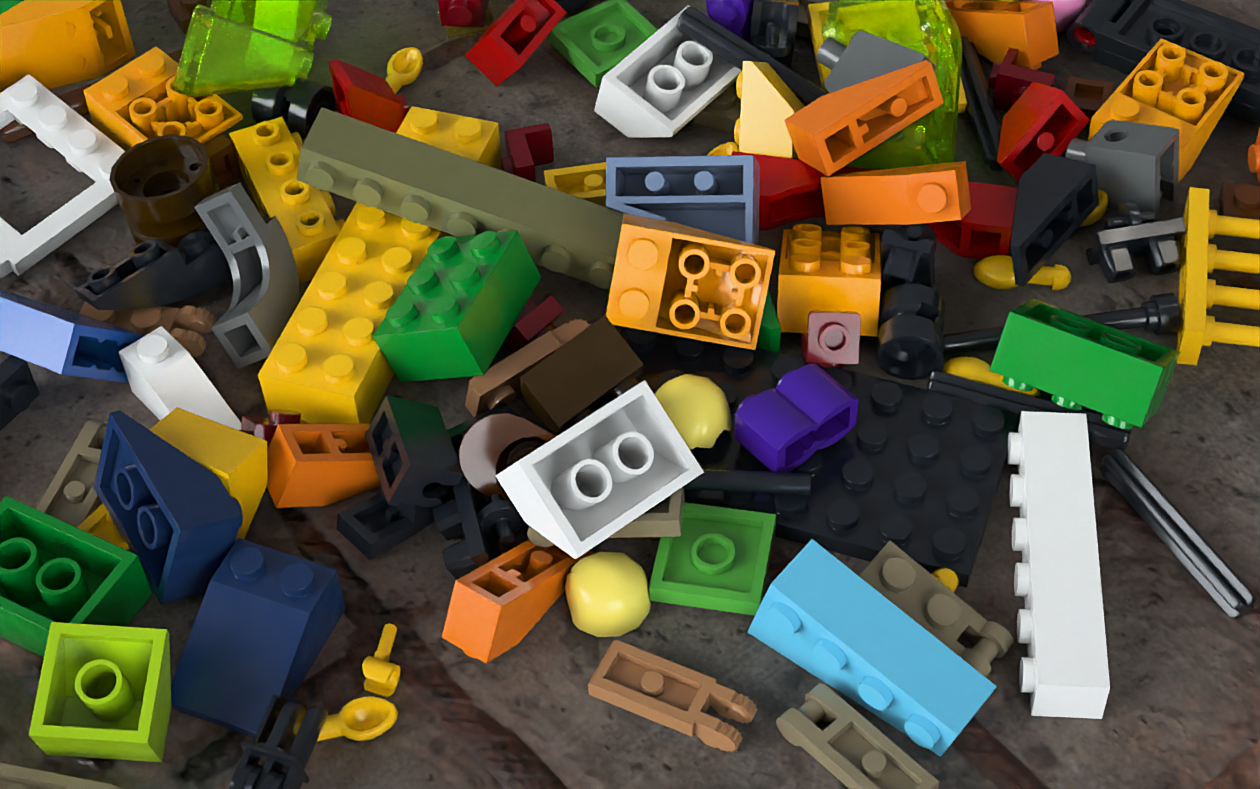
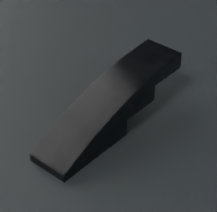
(378, 526)

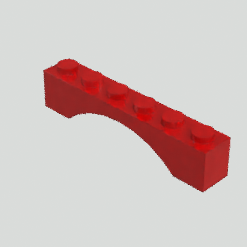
(794, 192)

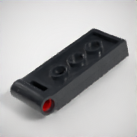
(1128, 29)

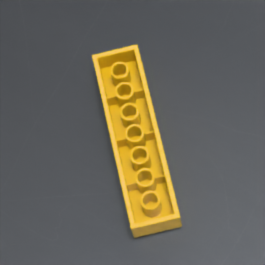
(327, 352)

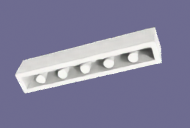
(1058, 567)

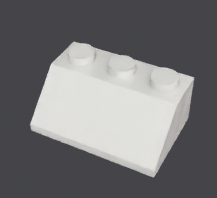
(662, 84)
(601, 472)

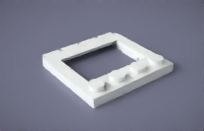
(84, 150)

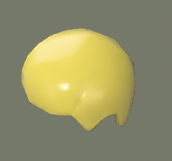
(696, 409)
(607, 594)

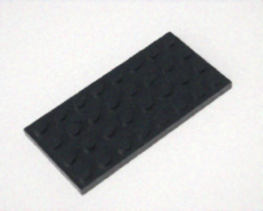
(907, 473)

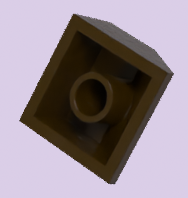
(581, 376)

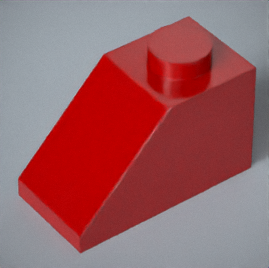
(514, 37)
(366, 96)
(1037, 124)

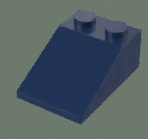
(165, 508)
(255, 635)

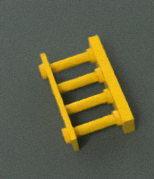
(1200, 293)

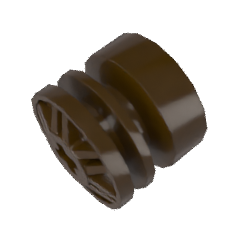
(161, 185)

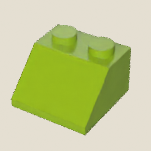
(103, 693)

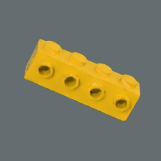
(270, 167)

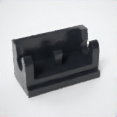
(412, 451)

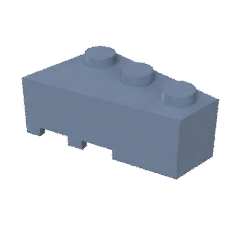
(693, 191)

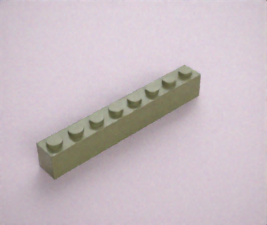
(459, 195)

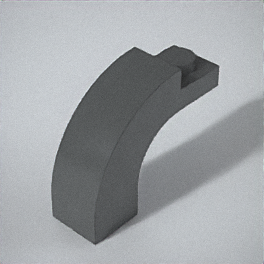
(262, 275)

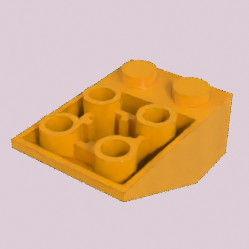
(62, 41)
(1173, 91)
(141, 104)
(829, 274)
(688, 282)

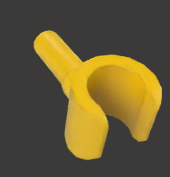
(380, 674)

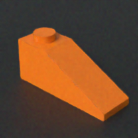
(1004, 24)
(862, 116)
(897, 195)
(319, 464)
(505, 599)

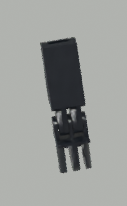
(280, 747)

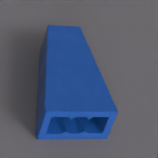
(62, 339)

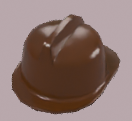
(495, 445)

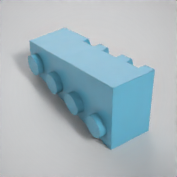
(868, 649)

